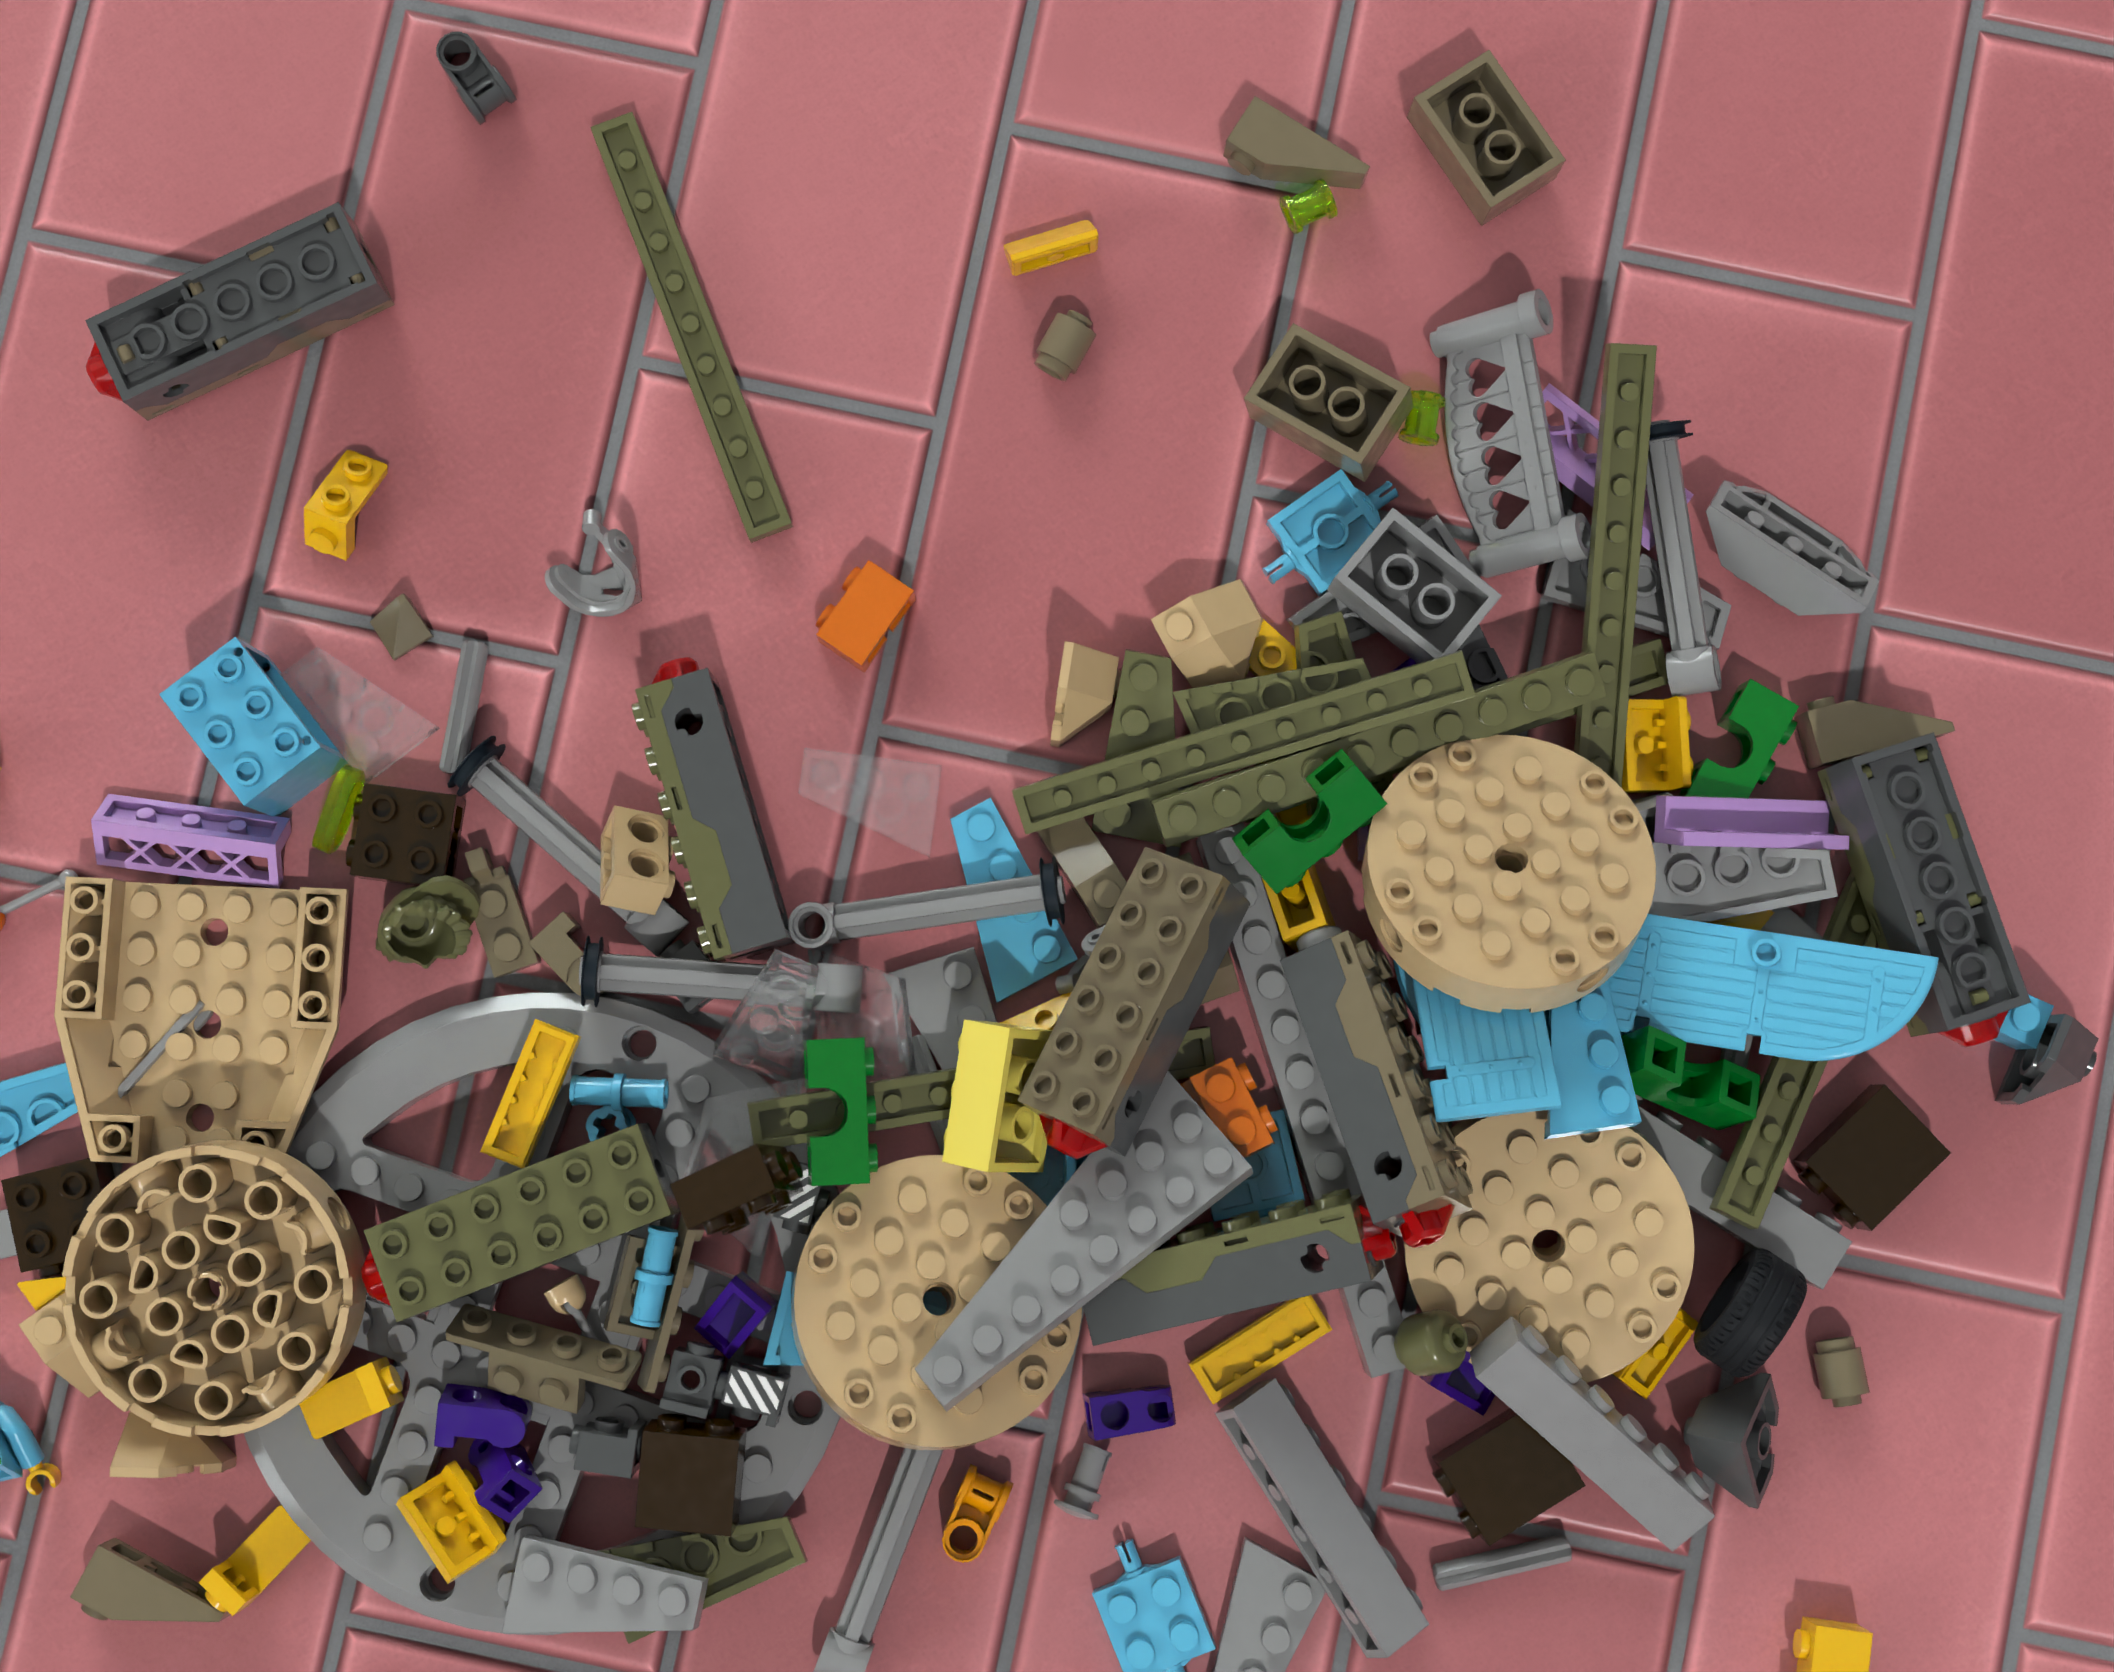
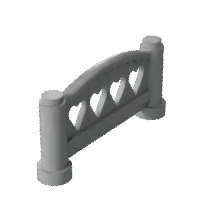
(1541, 529)

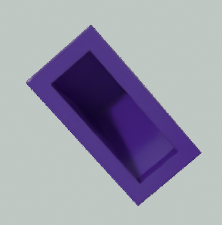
(735, 1314)
(1463, 1386)

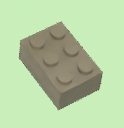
(1485, 137)
(1329, 402)

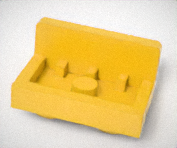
(1657, 746)
(451, 1522)

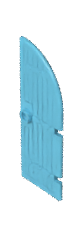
(1792, 991)
(1489, 1058)

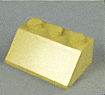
(985, 1120)

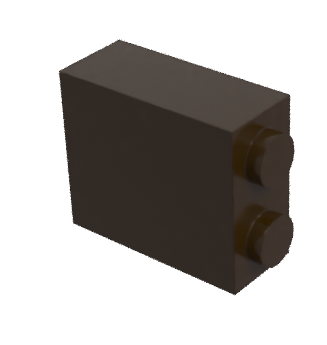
(1870, 1158)
(1504, 1476)

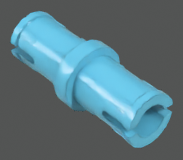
(619, 1092)
(654, 1276)

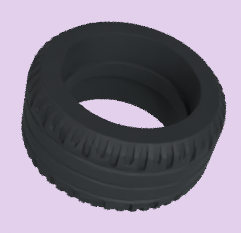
(1750, 1313)

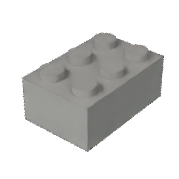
(1413, 590)

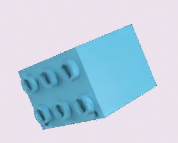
(253, 728)

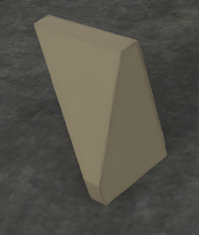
(401, 627)

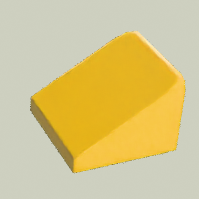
(43, 1290)

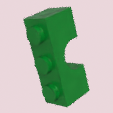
(1760, 723)
(1286, 851)
(1709, 1093)
(845, 1153)

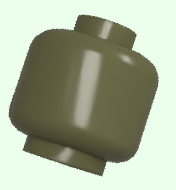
(1431, 1343)

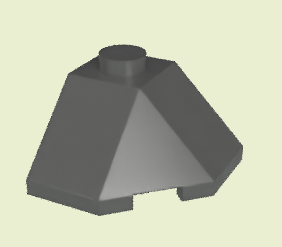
(2060, 1060)
(1733, 1437)

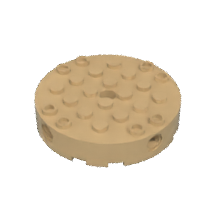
(1508, 873)
(1618, 1251)
(145, 1303)
(864, 1313)

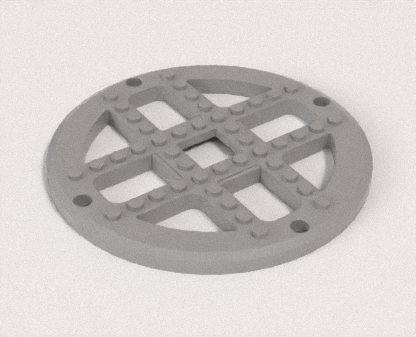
(314, 1477)

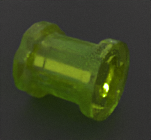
(1308, 206)
(1422, 419)

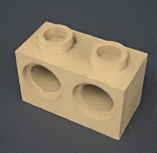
(635, 861)

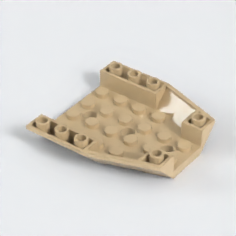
(143, 959)

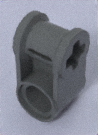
(475, 81)

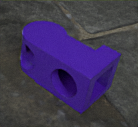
(1128, 1411)
(480, 1415)
(506, 1478)

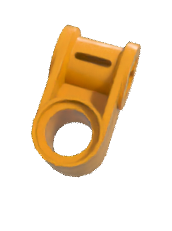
(975, 1511)

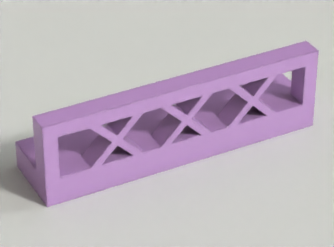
(1576, 467)
(1745, 823)
(188, 831)

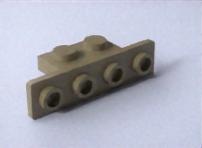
(541, 1360)
(656, 1360)

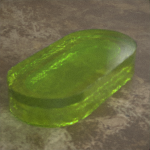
(338, 809)

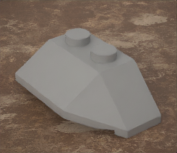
(1786, 554)

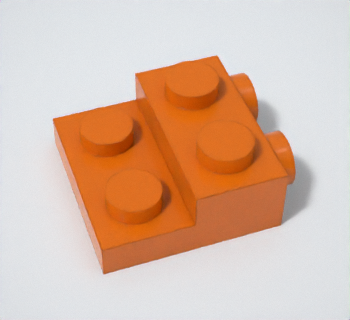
(1226, 1100)

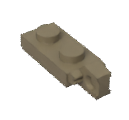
(500, 916)

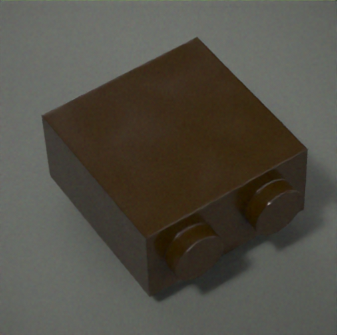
(405, 834)
(738, 1187)
(49, 1209)
(690, 1475)

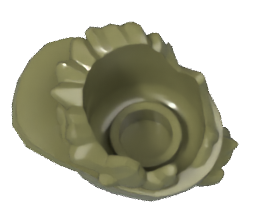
(428, 922)

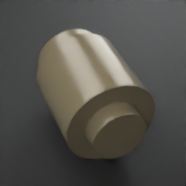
(1065, 345)
(1840, 1371)

